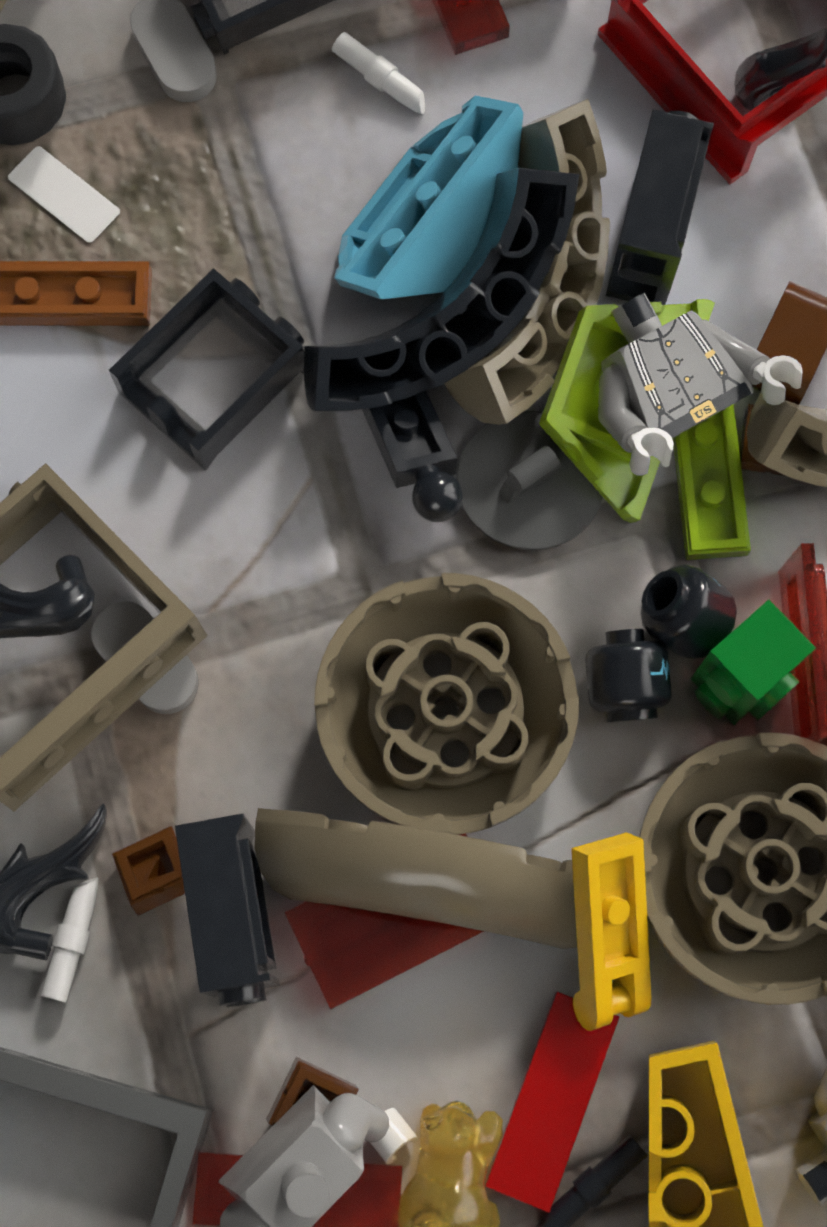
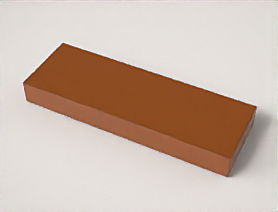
(75, 293)

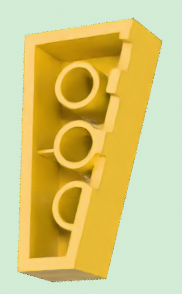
(696, 1144)

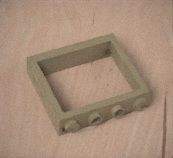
(119, 679)

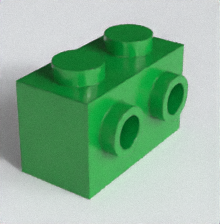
(752, 666)

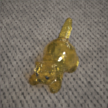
(452, 1169)

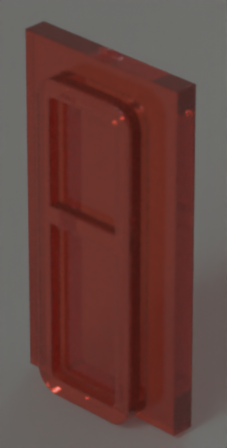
(805, 605)
(365, 948)

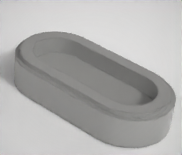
(174, 49)
(116, 627)

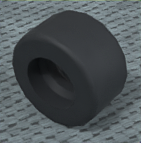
(41, 101)

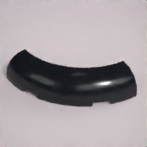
(472, 315)

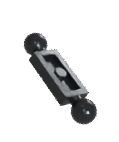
(418, 454)

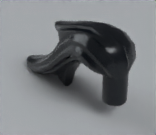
(776, 67)
(49, 611)
(28, 878)

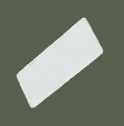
(64, 194)

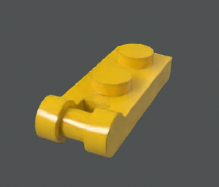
(611, 930)

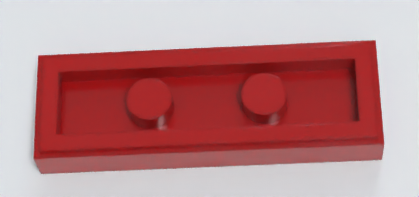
(549, 1106)

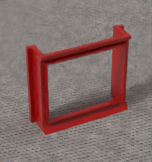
(682, 86)

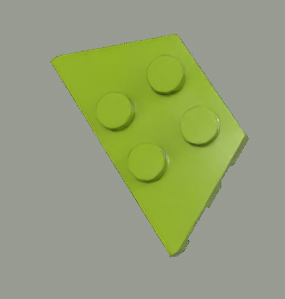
(573, 407)

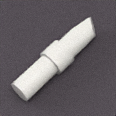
(379, 72)
(70, 941)

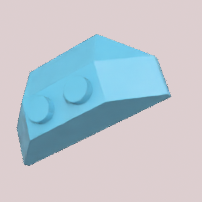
(432, 205)

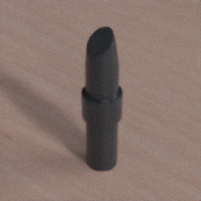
(594, 1184)

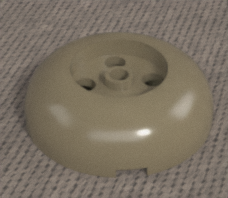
(491, 643)
(697, 828)

